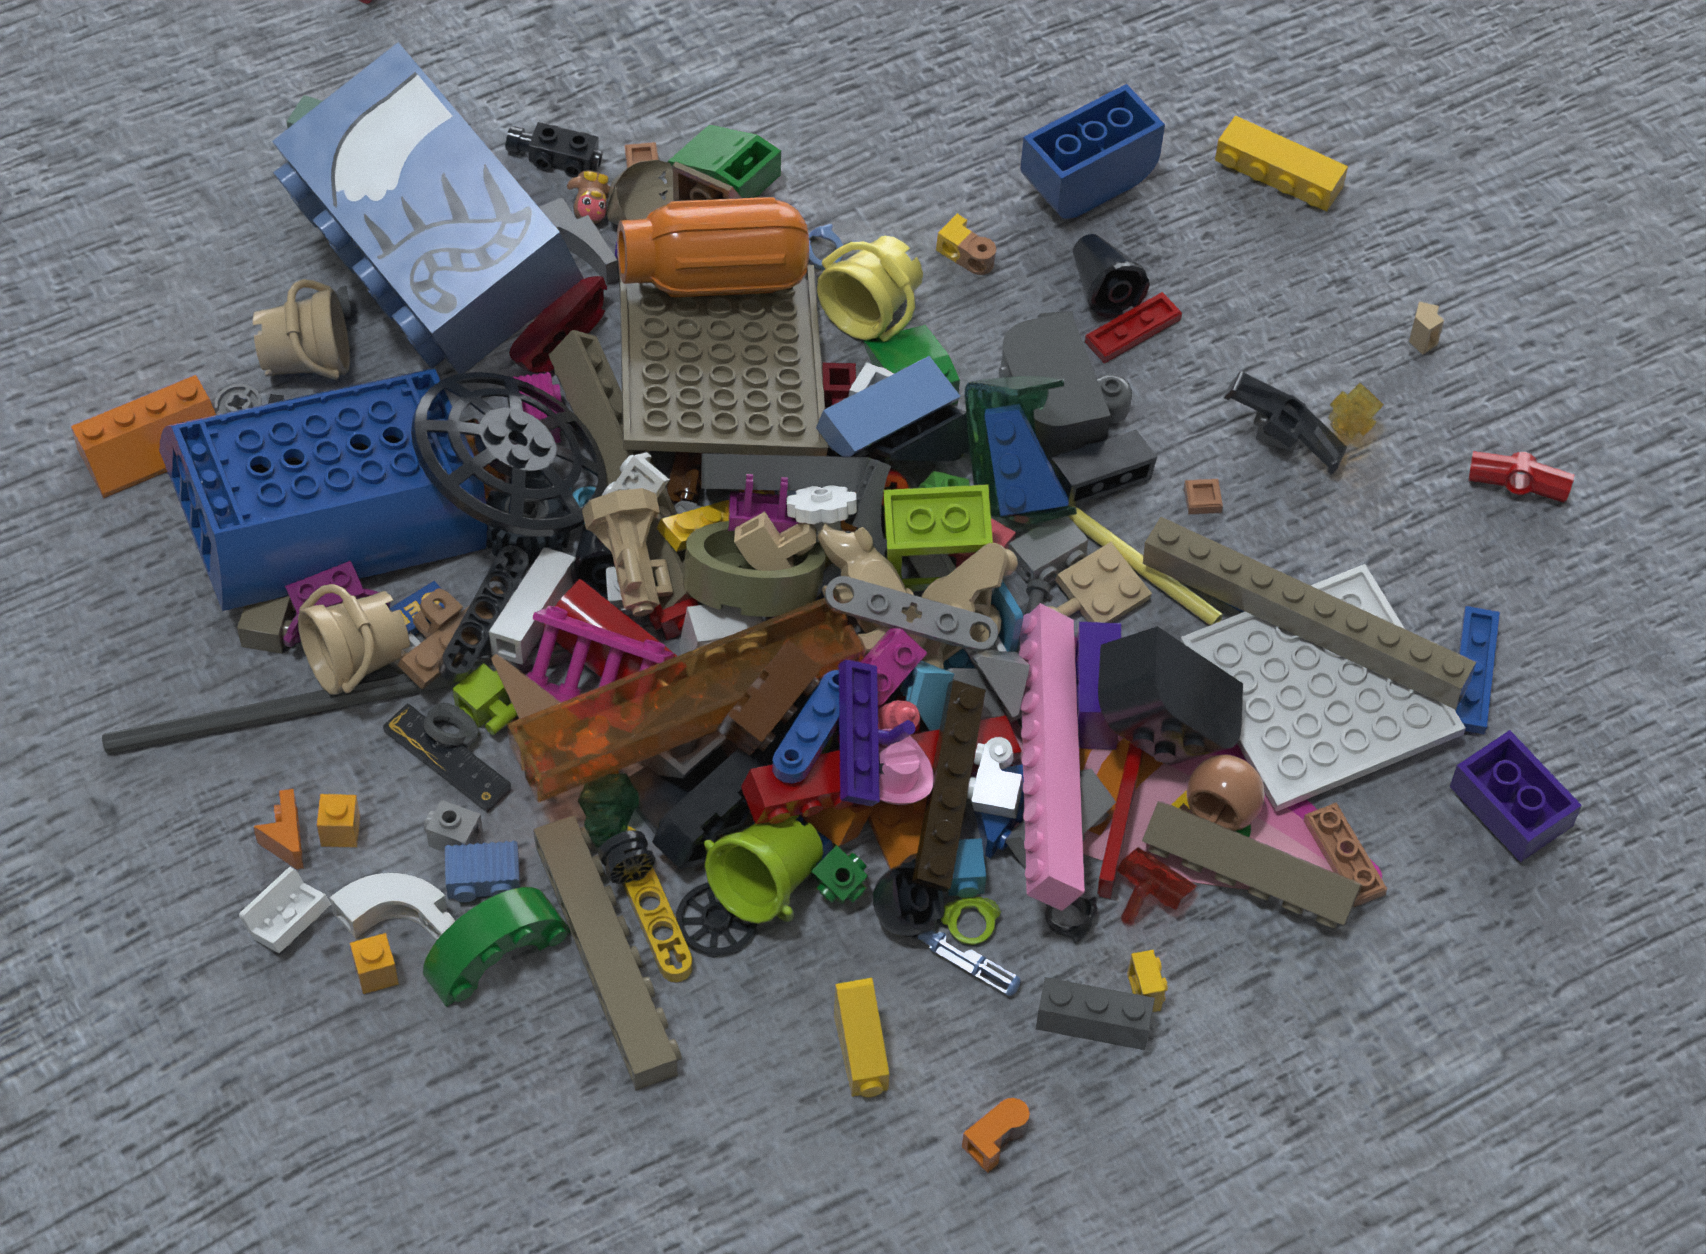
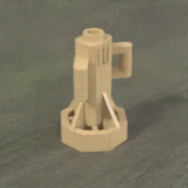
(623, 524)

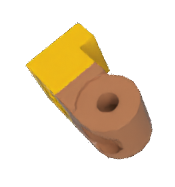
(966, 247)

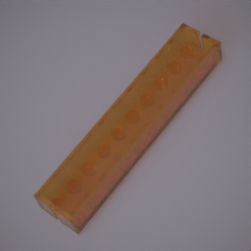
(668, 701)

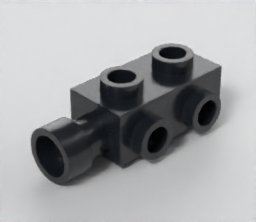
(556, 148)

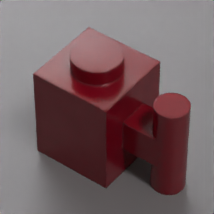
(837, 381)

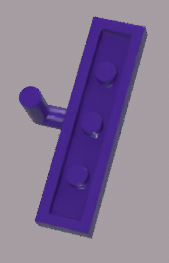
(861, 734)

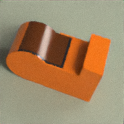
(994, 1130)

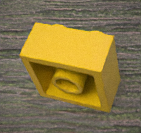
(1146, 977)

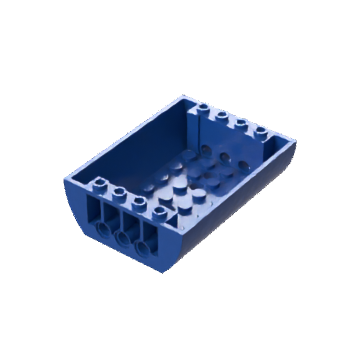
(333, 506)

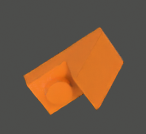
(283, 836)

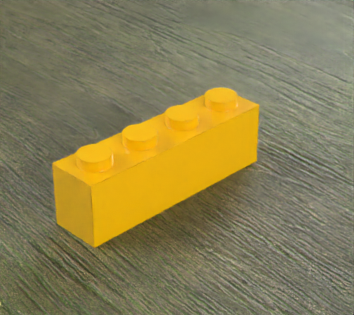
(1281, 163)

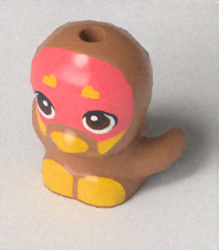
(591, 195)

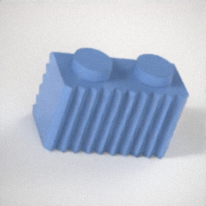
(481, 869)

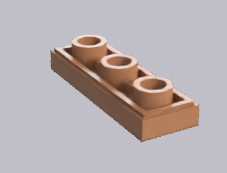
(1333, 837)

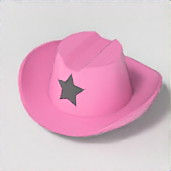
(904, 772)

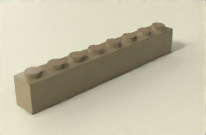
(606, 953)

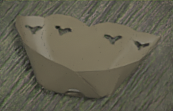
(637, 191)

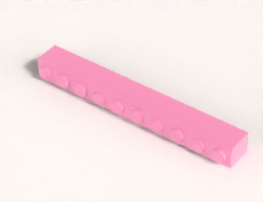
(1051, 760)

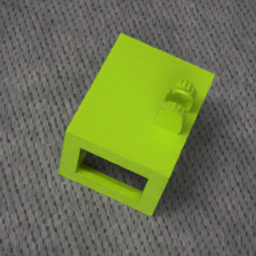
(935, 523)

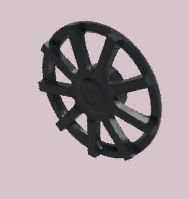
(715, 920)

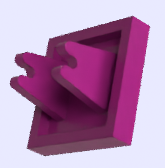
(748, 505)

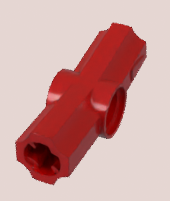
(1537, 478)

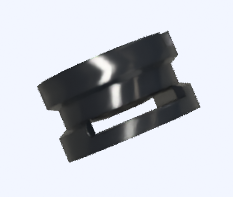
(625, 855)

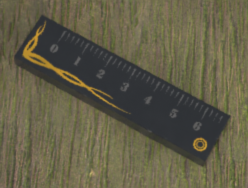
(451, 762)

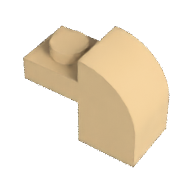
(767, 548)

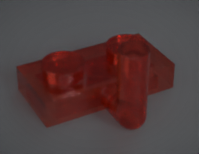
(1152, 878)

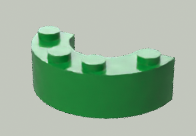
(486, 934)

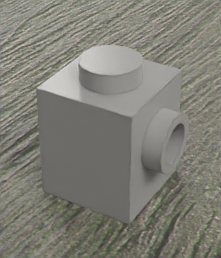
(452, 826)

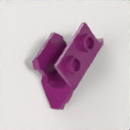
(341, 575)

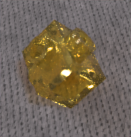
(1354, 412)

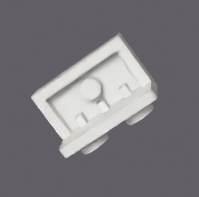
(283, 910)

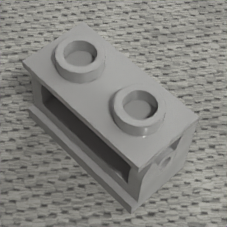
(1049, 549)

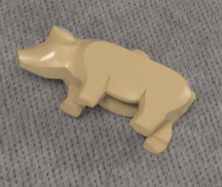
(860, 560)

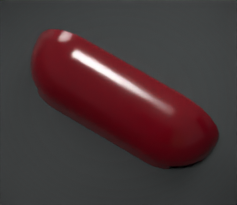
(575, 310)

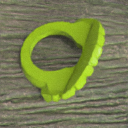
(985, 907)

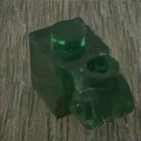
(608, 806)

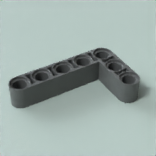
(730, 471)

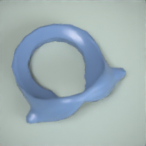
(826, 233)

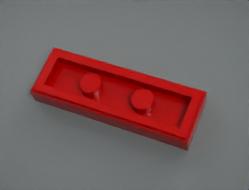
(1133, 327)

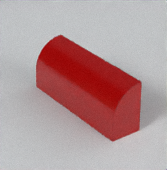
(590, 607)

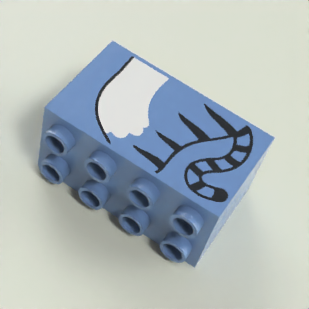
(424, 213)

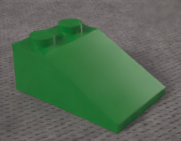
(908, 348)

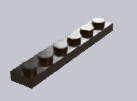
(950, 788)

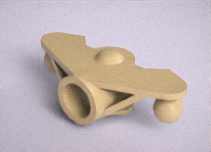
(970, 589)

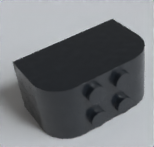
(1168, 697)

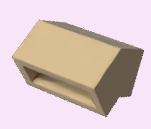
(1426, 327)

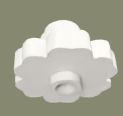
(822, 506)

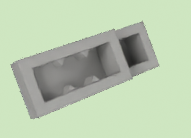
(583, 239)

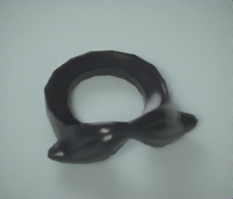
(1085, 906)

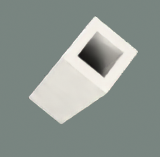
(544, 585)

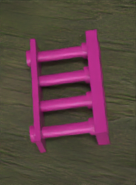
(556, 619)

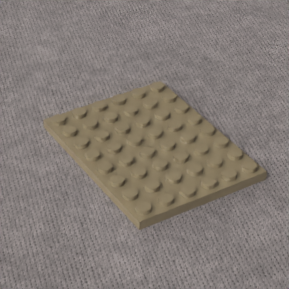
(722, 371)

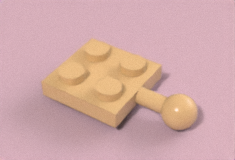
(1101, 587)

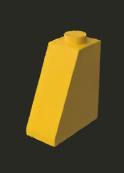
(861, 1037)

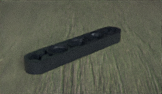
(473, 623)

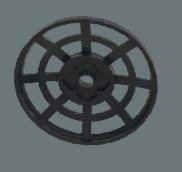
(520, 461)

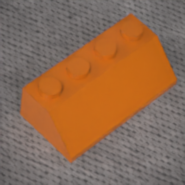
(125, 441)

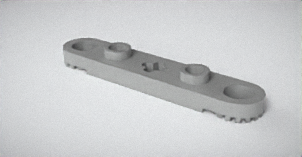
(937, 621)

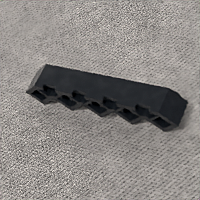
(716, 802)

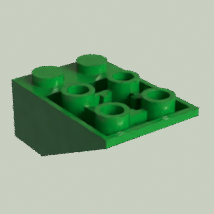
(733, 158)

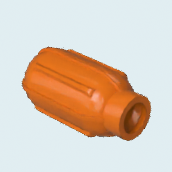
(715, 247)

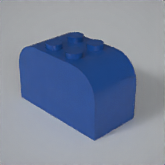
(1093, 152)

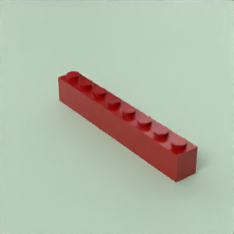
(777, 801)

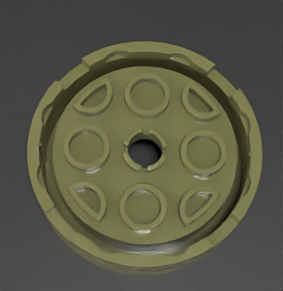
(721, 575)

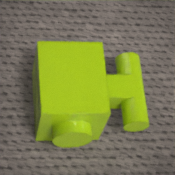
(484, 698)

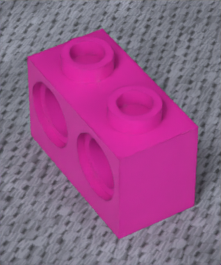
(895, 658)

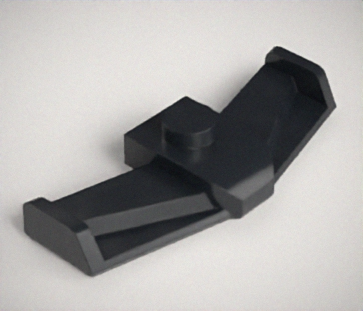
(1288, 418)

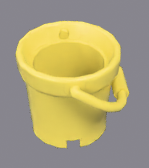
(869, 287)

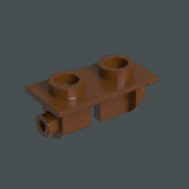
(685, 477)

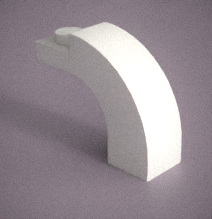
(389, 897)

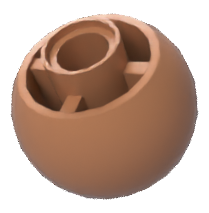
(1226, 792)

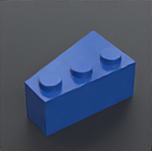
(1019, 464)

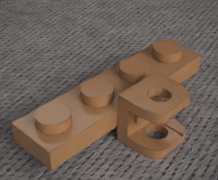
(423, 660)

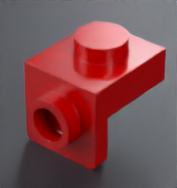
(672, 618)

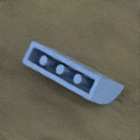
(886, 407)

